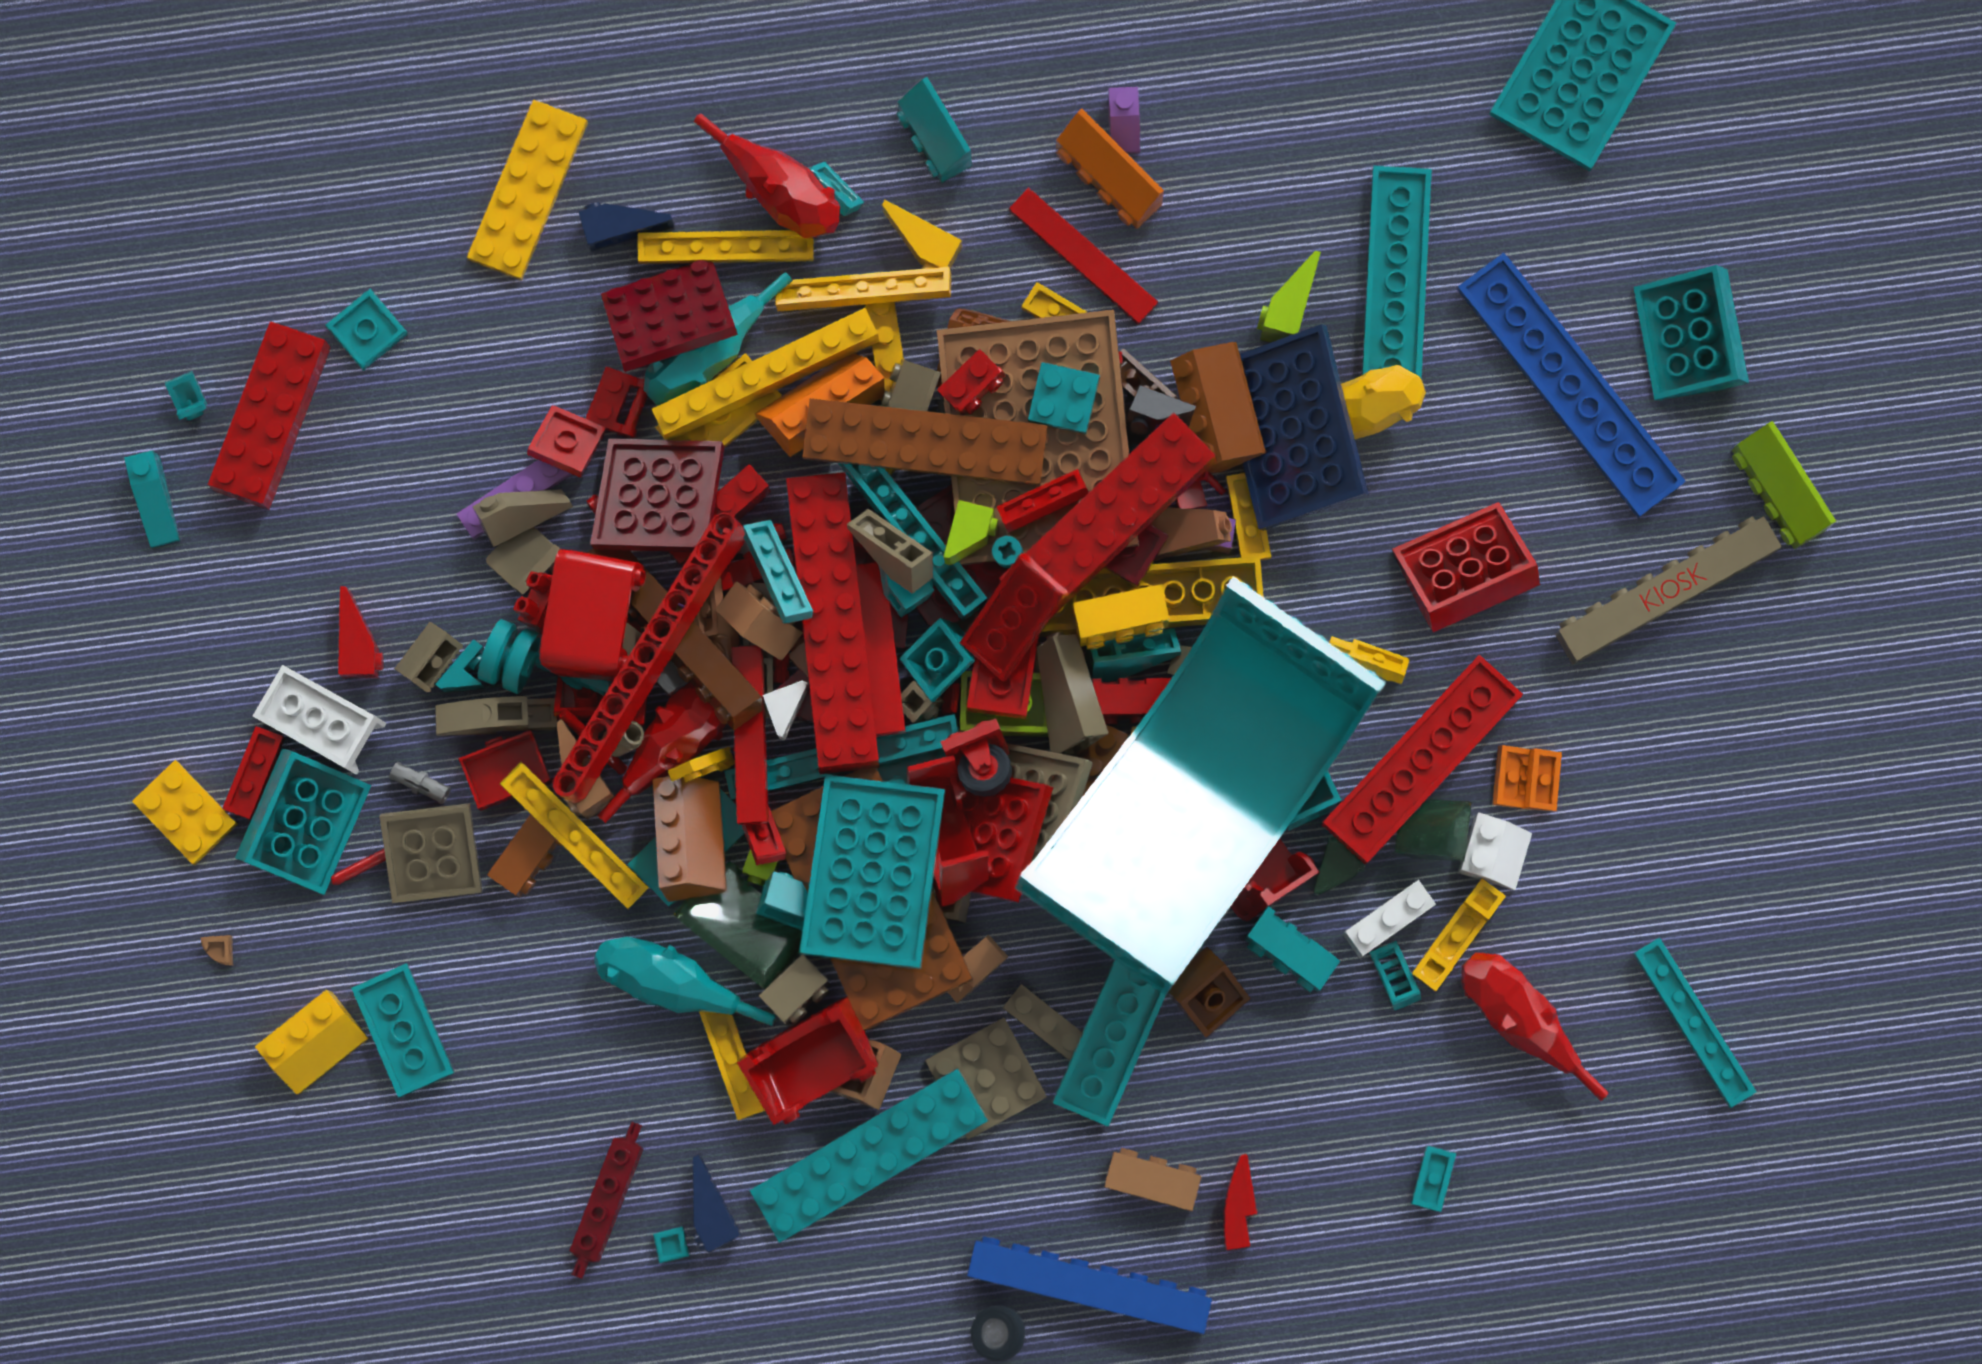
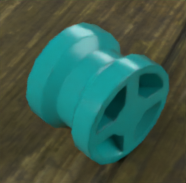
(1008, 557)

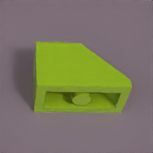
(969, 531)

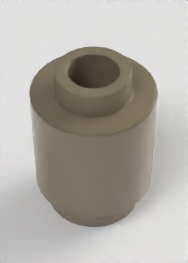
(631, 740)

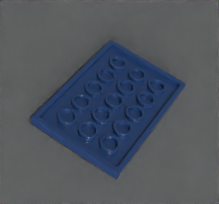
(1304, 430)

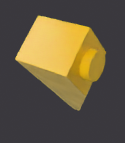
(927, 242)

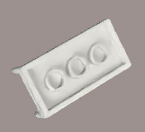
(317, 718)

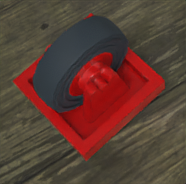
(980, 758)

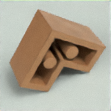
(758, 620)

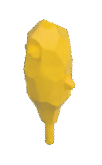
(1382, 399)

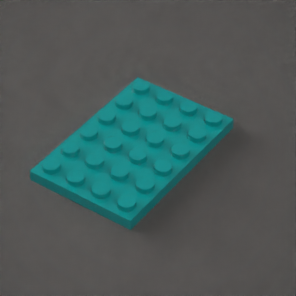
(1582, 74)
(872, 872)

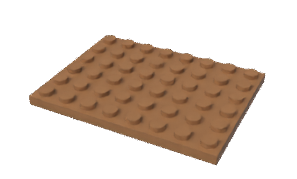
(1018, 348)

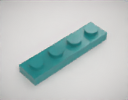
(777, 572)

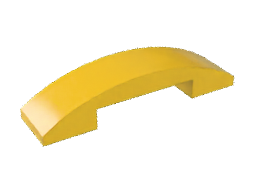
(1458, 934)

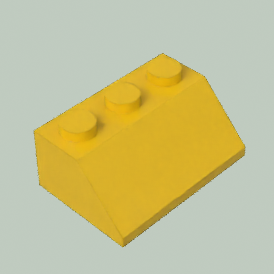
(311, 1042)

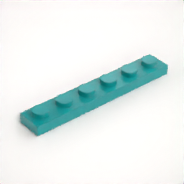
(1694, 1023)

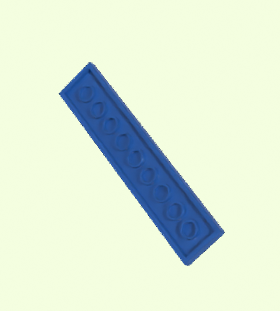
(1571, 385)

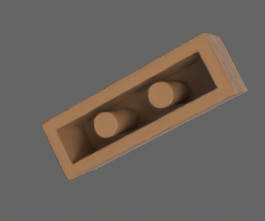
(1153, 1179)

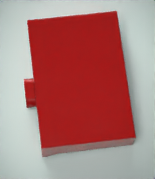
(491, 765)

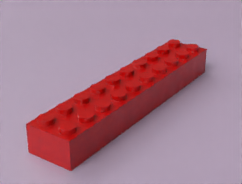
(835, 632)

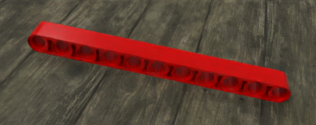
(648, 672)

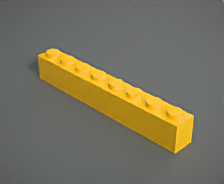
(766, 374)

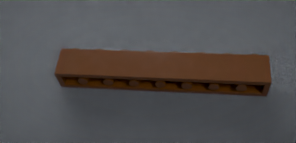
(696, 656)

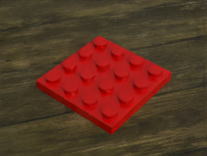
(1008, 830)

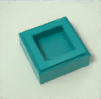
(671, 1245)

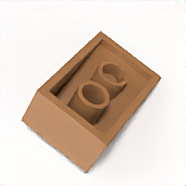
(599, 794)
(873, 1090)

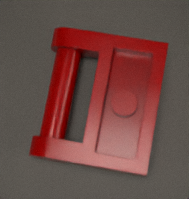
(611, 399)

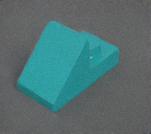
(457, 675)

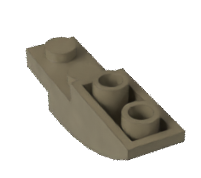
(494, 715)

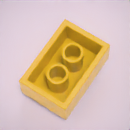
(1120, 616)

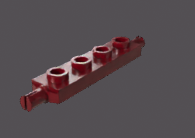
(606, 1200)

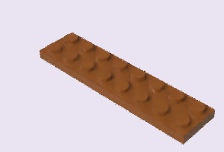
(925, 441)

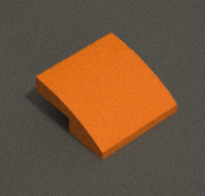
(1527, 778)

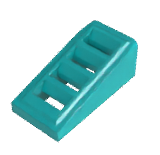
(1406, 998)

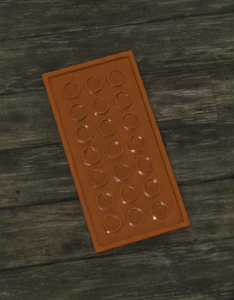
(875, 989)

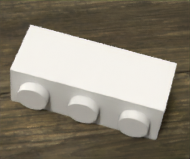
(1389, 919)

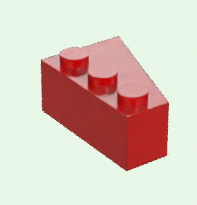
(1127, 698)

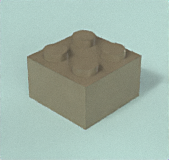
(795, 991)

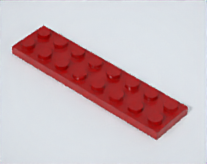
(1422, 759)

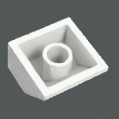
(1495, 851)

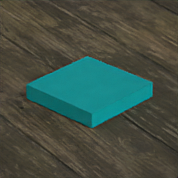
(366, 329)

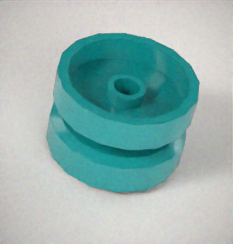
(509, 656)

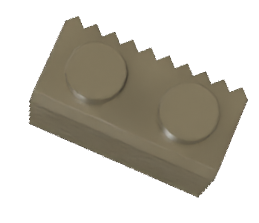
(429, 657)

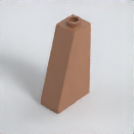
(1191, 530)

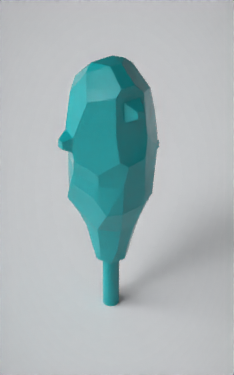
(691, 369)
(668, 979)

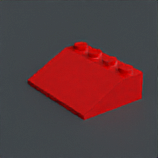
(1467, 566)

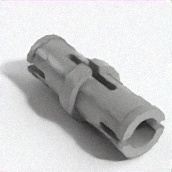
(420, 782)

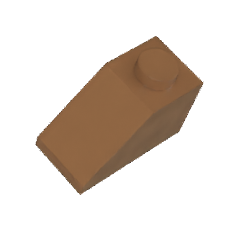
(981, 962)

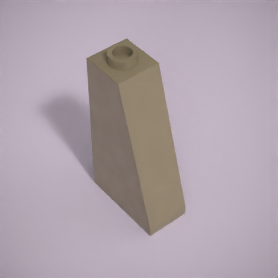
(1068, 696)

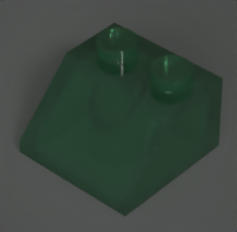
(1436, 831)

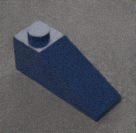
(614, 224)
(711, 1215)

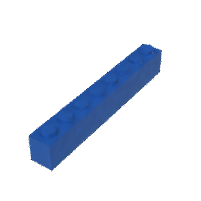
(1089, 1286)

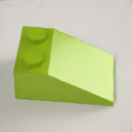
(1288, 304)

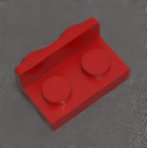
(972, 383)

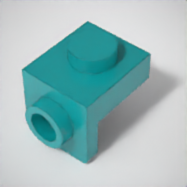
(187, 396)

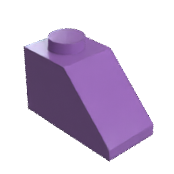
(1125, 118)

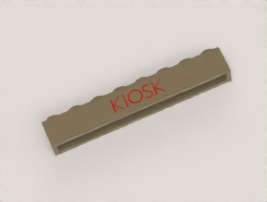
(1667, 590)

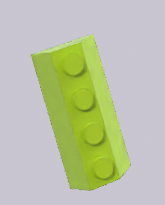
(1783, 486)

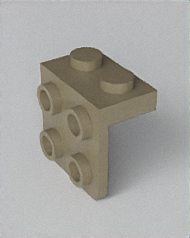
(520, 556)

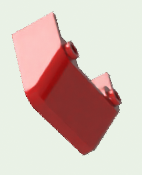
(958, 863)

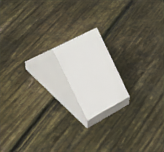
(784, 706)

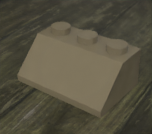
(911, 386)

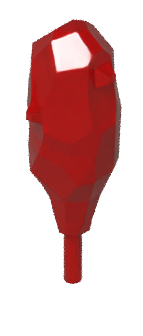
(779, 184)
(672, 739)
(1522, 1015)

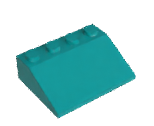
(1691, 333)
(303, 821)

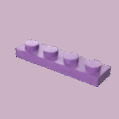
(533, 478)

